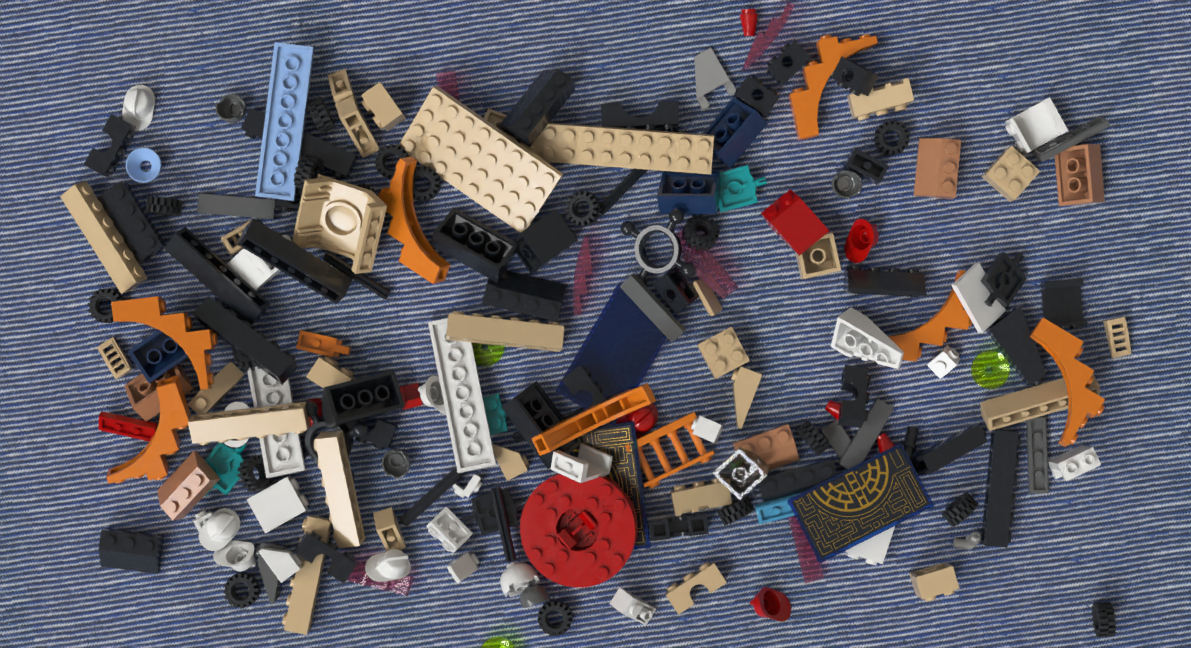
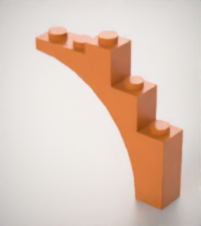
(805, 102)
(417, 252)
(933, 332)
(194, 343)
(1081, 401)
(592, 418)
(152, 459)

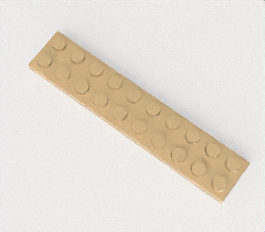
(625, 148)

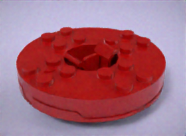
(578, 530)

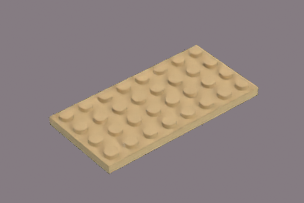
(480, 159)

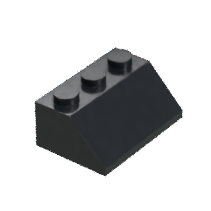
(130, 550)

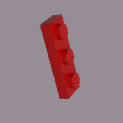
(126, 426)

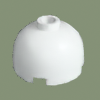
(517, 578)

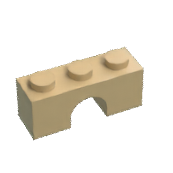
(680, 594)

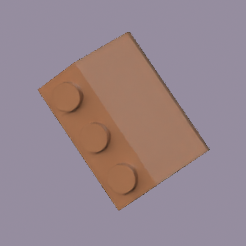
(937, 168)
(1079, 175)
(144, 395)
(773, 446)
(186, 486)

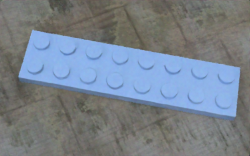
(284, 121)

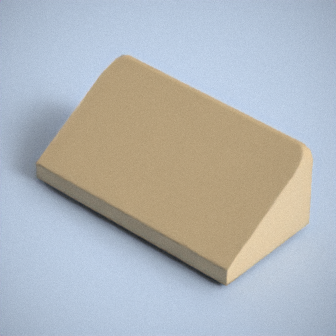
(707, 297)

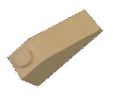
(357, 126)
(224, 381)
(744, 389)

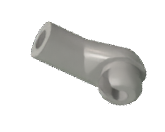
(969, 542)

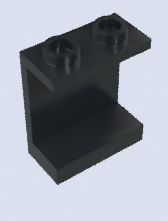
(1063, 302)

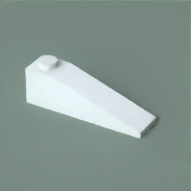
(862, 338)

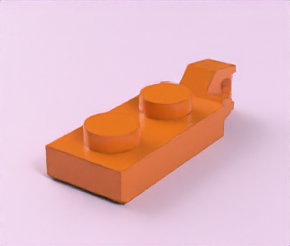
(321, 344)

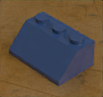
(734, 131)
(689, 192)
(157, 355)

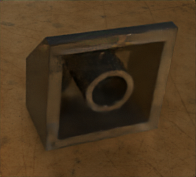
(741, 472)

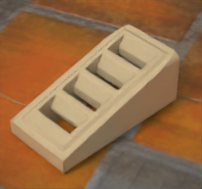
(225, 240)
(1124, 331)
(109, 361)

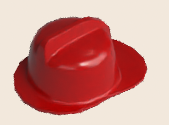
(860, 240)
(644, 419)
(771, 604)

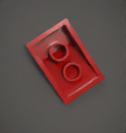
(794, 222)

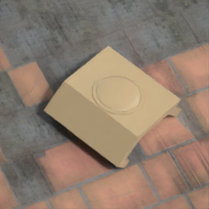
(340, 220)

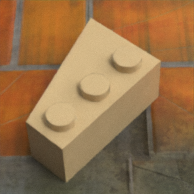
(881, 100)
(700, 496)

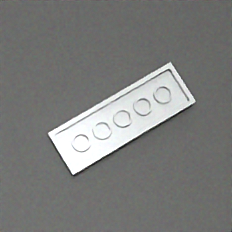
(280, 453)

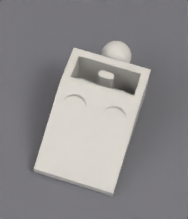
(253, 269)

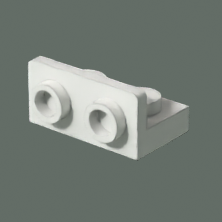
(449, 530)

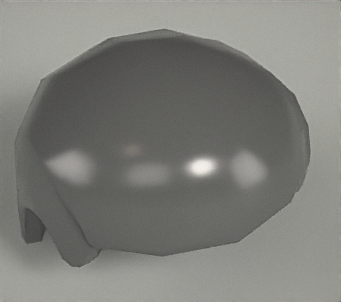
(231, 108)
(846, 184)
(396, 463)
(533, 595)

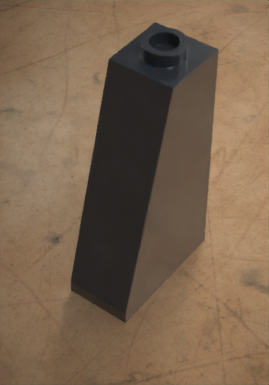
(1013, 339)
(948, 450)

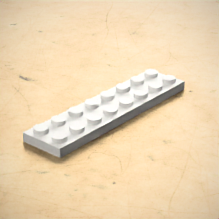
(462, 400)

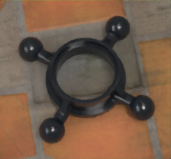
(676, 217)
(359, 430)

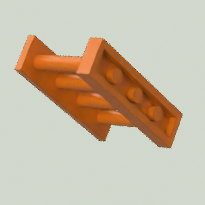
(670, 430)

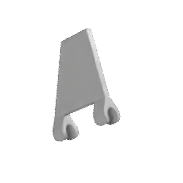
(709, 76)

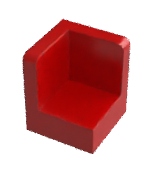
(411, 396)

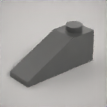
(269, 578)

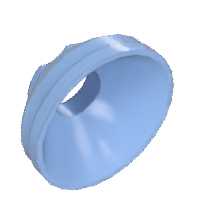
(134, 162)

